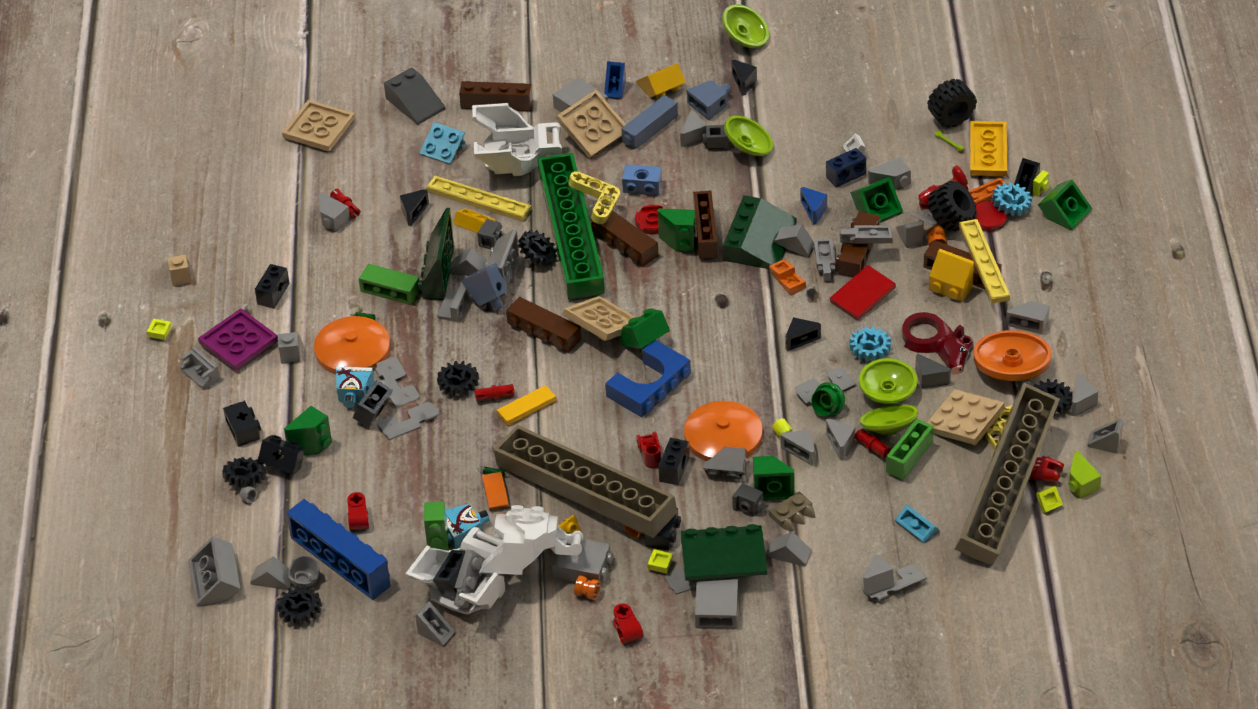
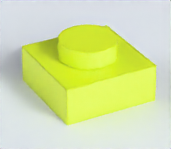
(1041, 183)
(159, 329)
(1049, 499)
(660, 561)

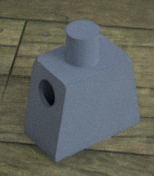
(708, 98)
(486, 286)

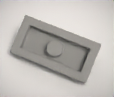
(454, 304)

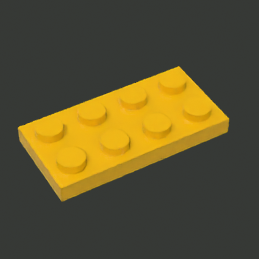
(988, 148)

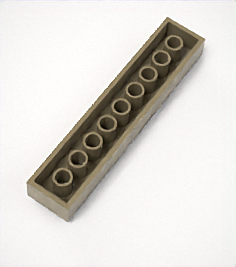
(1007, 474)
(585, 481)

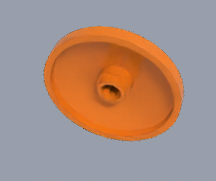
(351, 343)
(1012, 355)
(721, 426)

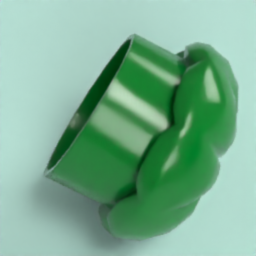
(828, 399)

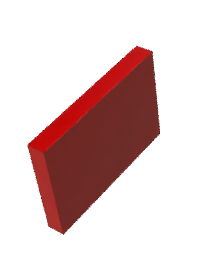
(862, 292)

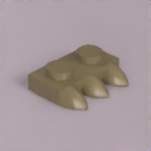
(792, 510)

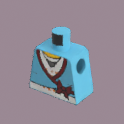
(353, 384)
(461, 521)

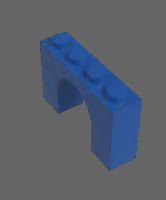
(643, 397)

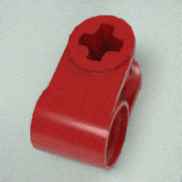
(649, 449)
(357, 512)
(626, 624)

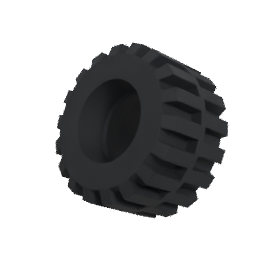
(952, 103)
(952, 205)

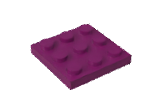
(238, 339)

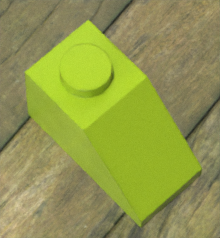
(1083, 477)

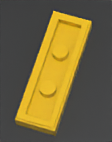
(526, 405)

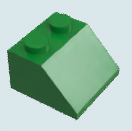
(877, 199)
(1065, 205)
(677, 228)
(644, 329)
(310, 430)
(773, 478)

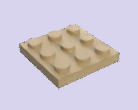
(592, 123)
(318, 125)
(598, 317)
(966, 416)

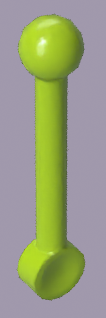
(938, 134)

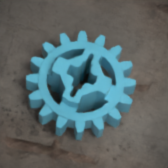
(1011, 199)
(870, 344)

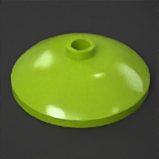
(745, 26)
(748, 136)
(888, 380)
(889, 419)

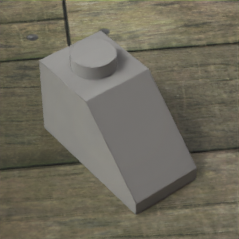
(895, 169)
(333, 213)
(1029, 317)
(289, 347)

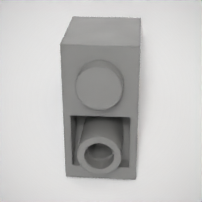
(728, 460)

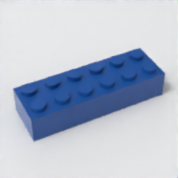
(338, 549)

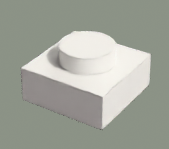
(854, 142)

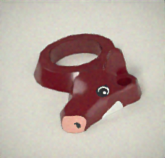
(949, 345)

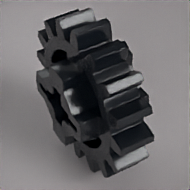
(537, 248)
(458, 378)
(1057, 390)
(244, 472)
(301, 605)

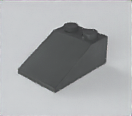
(413, 96)

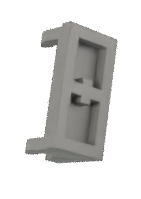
(200, 368)

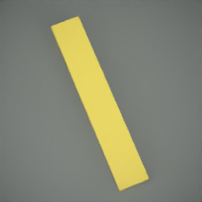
(479, 198)
(984, 261)

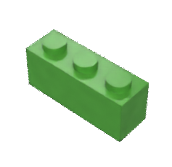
(389, 284)
(909, 449)
(436, 525)

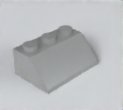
(505, 255)
(214, 572)

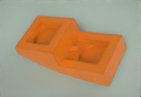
(786, 276)
(495, 491)

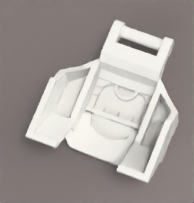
(513, 142)
(525, 537)
(488, 585)

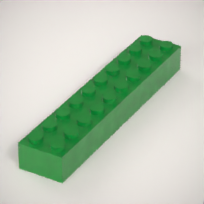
(570, 227)

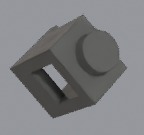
(715, 137)
(489, 234)
(748, 499)

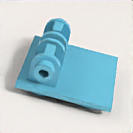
(442, 143)

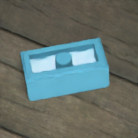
(916, 524)

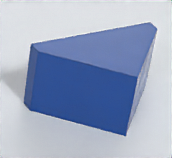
(615, 79)
(814, 203)

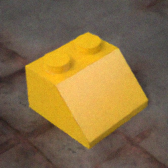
(662, 80)
(951, 275)

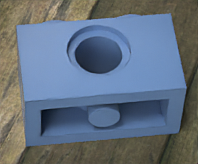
(642, 179)

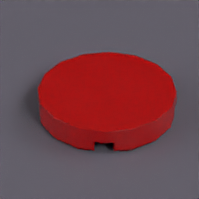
(989, 216)
(647, 219)

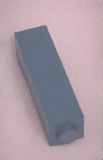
(649, 122)

